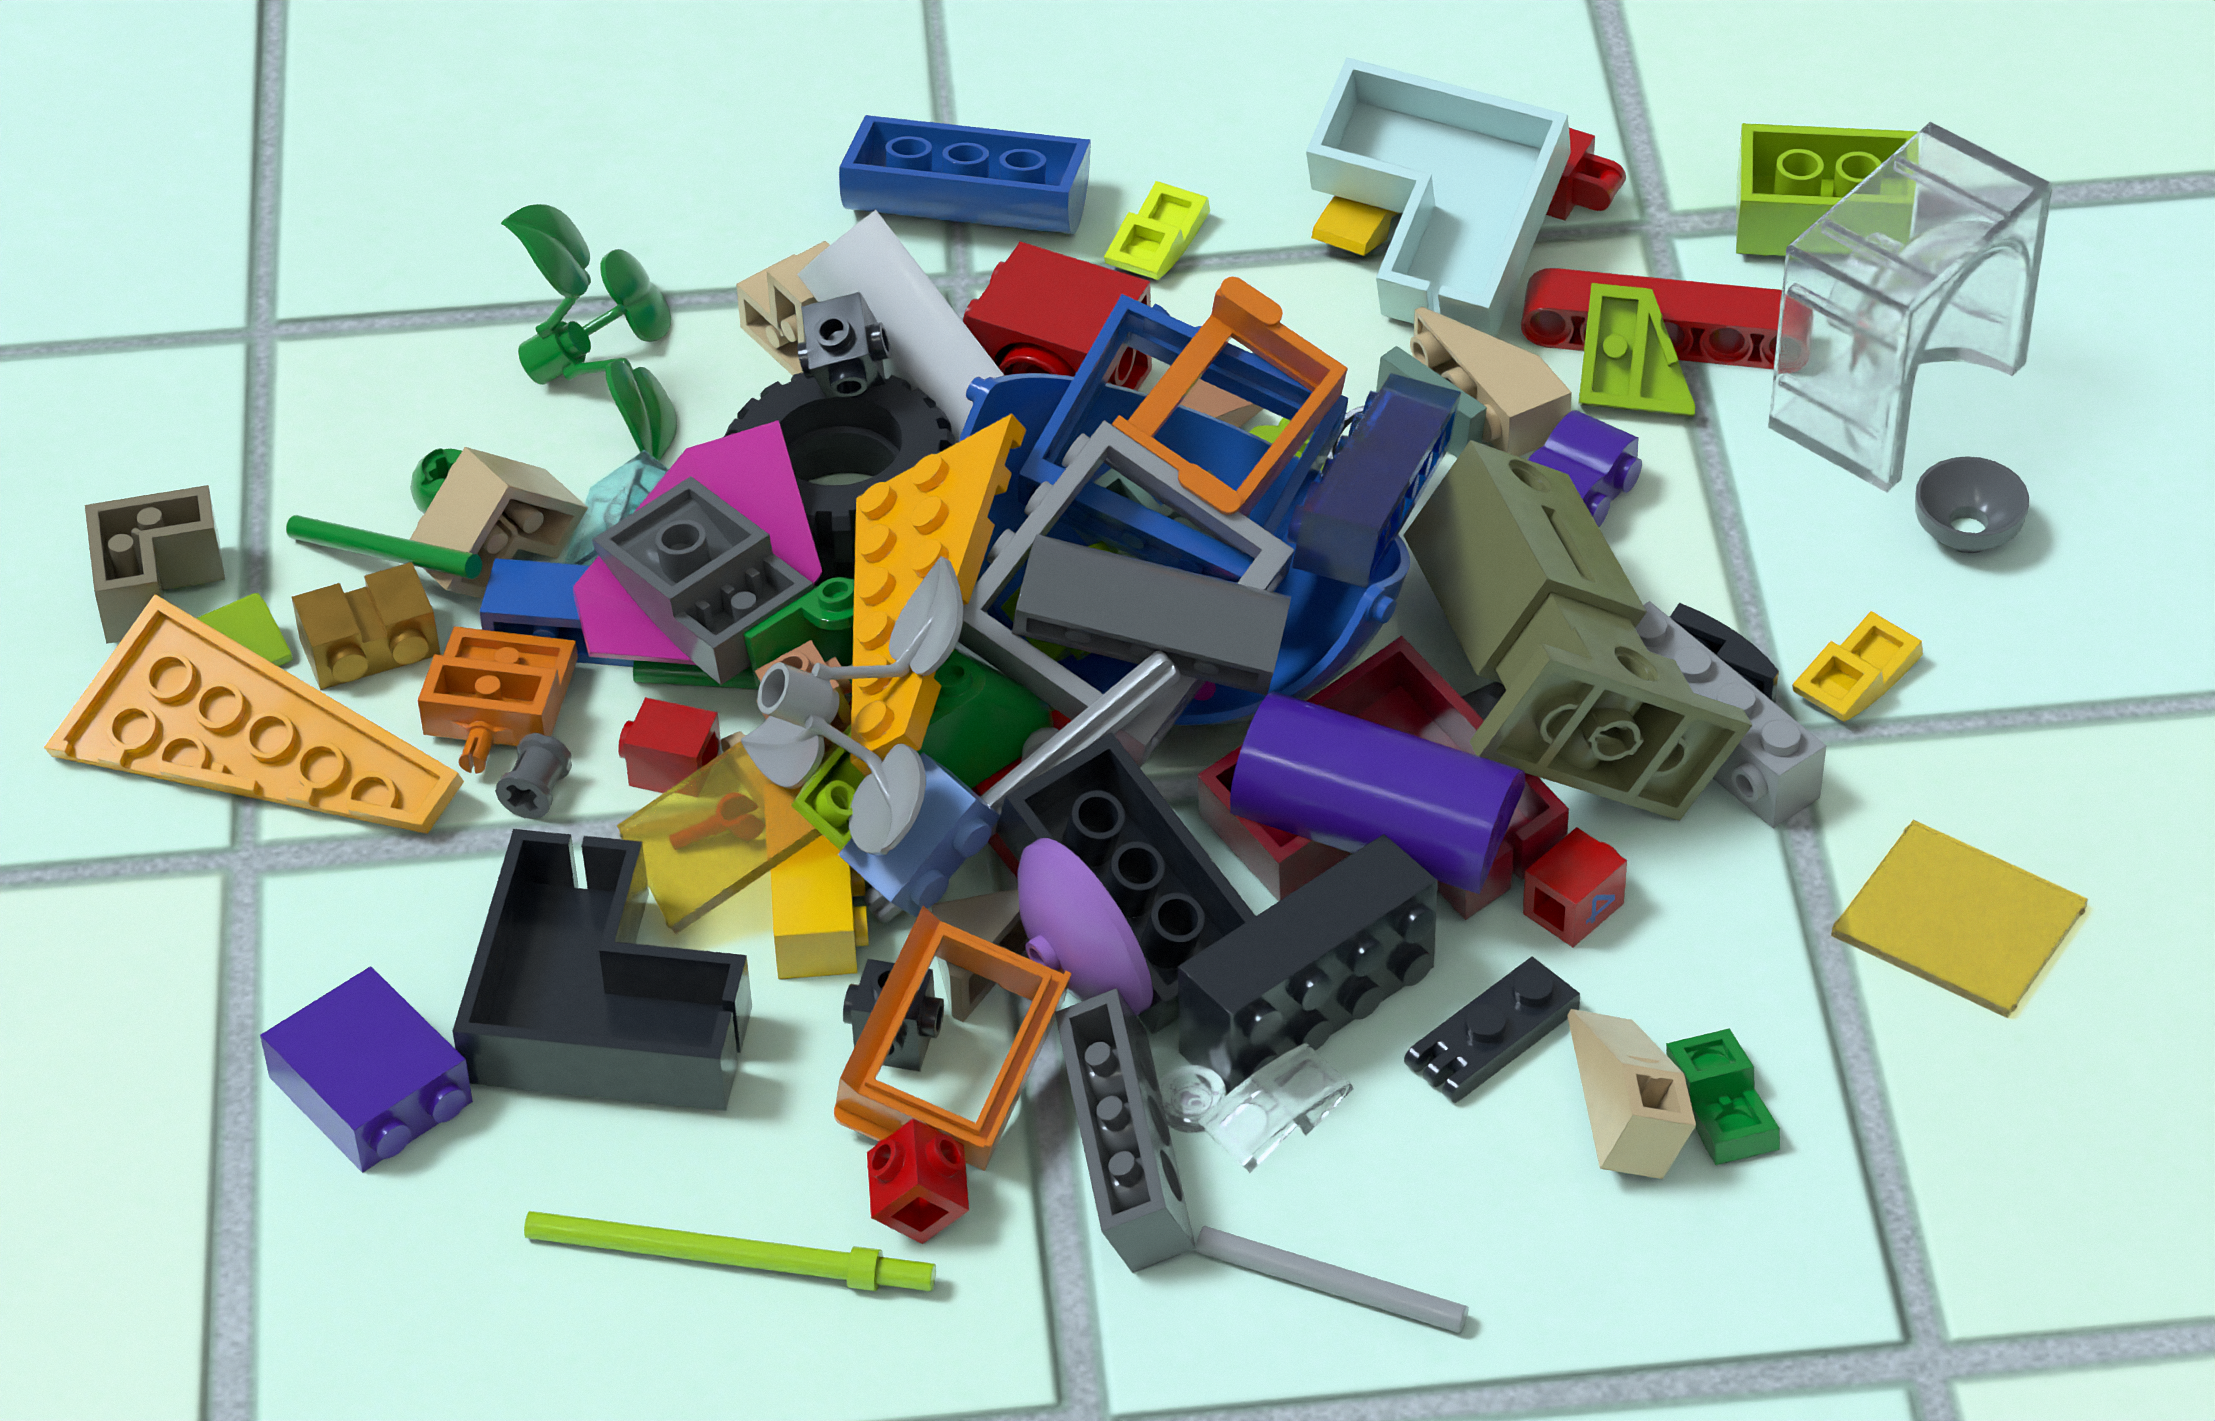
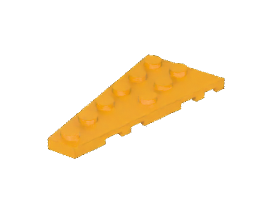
(898, 538)
(223, 719)

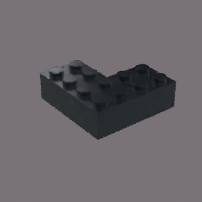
(581, 1008)

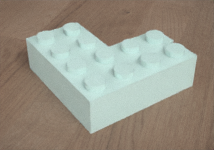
(1462, 172)

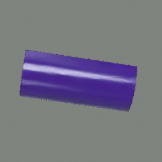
(1359, 780)

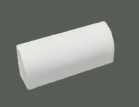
(924, 332)

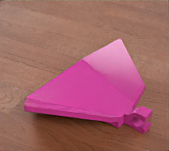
(749, 474)

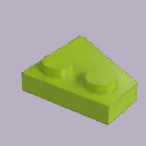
(1630, 355)

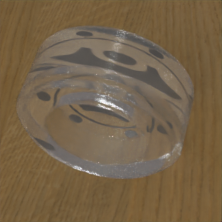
(1189, 1095)

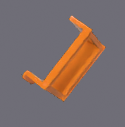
(1255, 323)
(881, 1109)

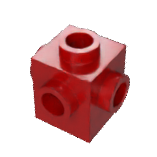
(917, 1181)

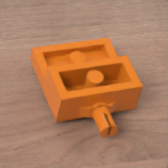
(495, 689)

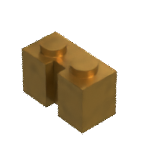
(367, 627)

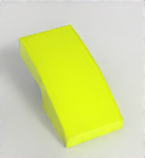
(1160, 231)

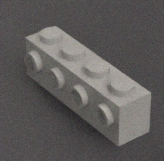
(1778, 760)

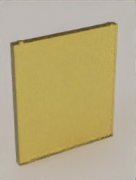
(715, 835)
(1959, 918)

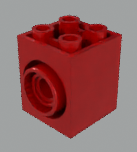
(1048, 312)

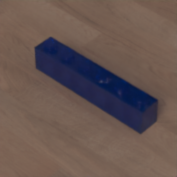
(1373, 480)

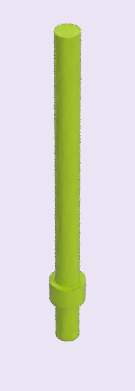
(861, 1267)

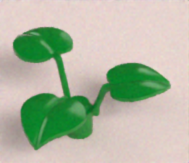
(562, 346)

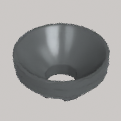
(1972, 490)

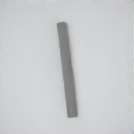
(1332, 1279)

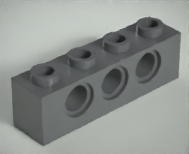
(1124, 1131)

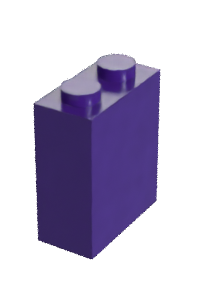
(367, 1069)

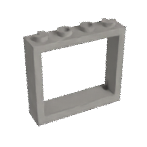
(1040, 672)

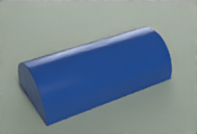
(966, 174)

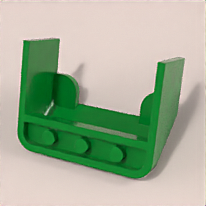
(978, 712)

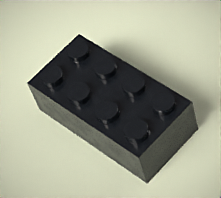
(1140, 853)
(1309, 963)

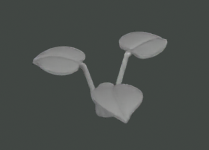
(804, 704)

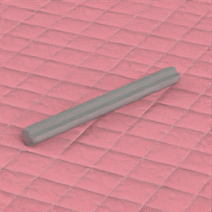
(1102, 717)

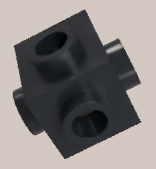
(843, 346)
(919, 1026)

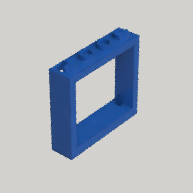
(1130, 524)

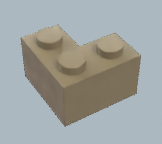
(147, 548)

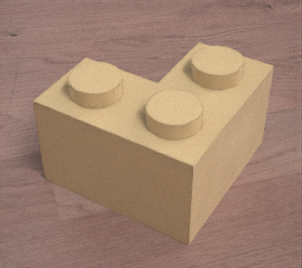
(772, 307)
(493, 510)

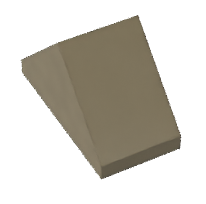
(989, 917)

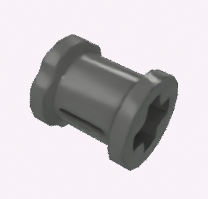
(530, 783)

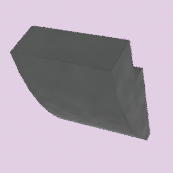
(700, 574)

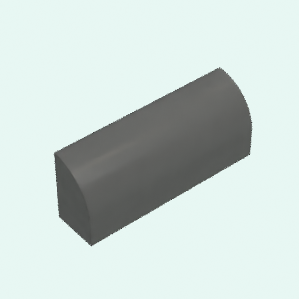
(1141, 607)

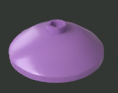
(1079, 926)

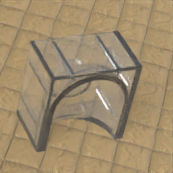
(1902, 273)

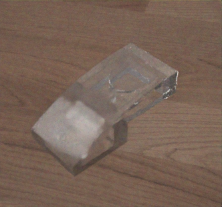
(1274, 1101)

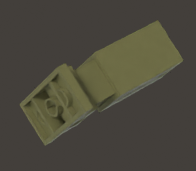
(1556, 625)

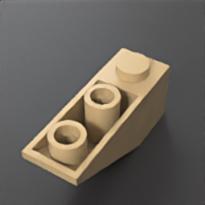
(1515, 385)
(1631, 1095)

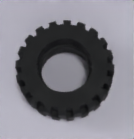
(864, 434)

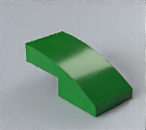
(1724, 1097)

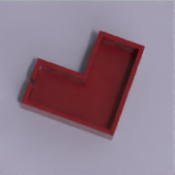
(1410, 696)

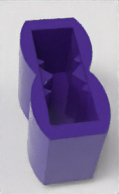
(1595, 457)

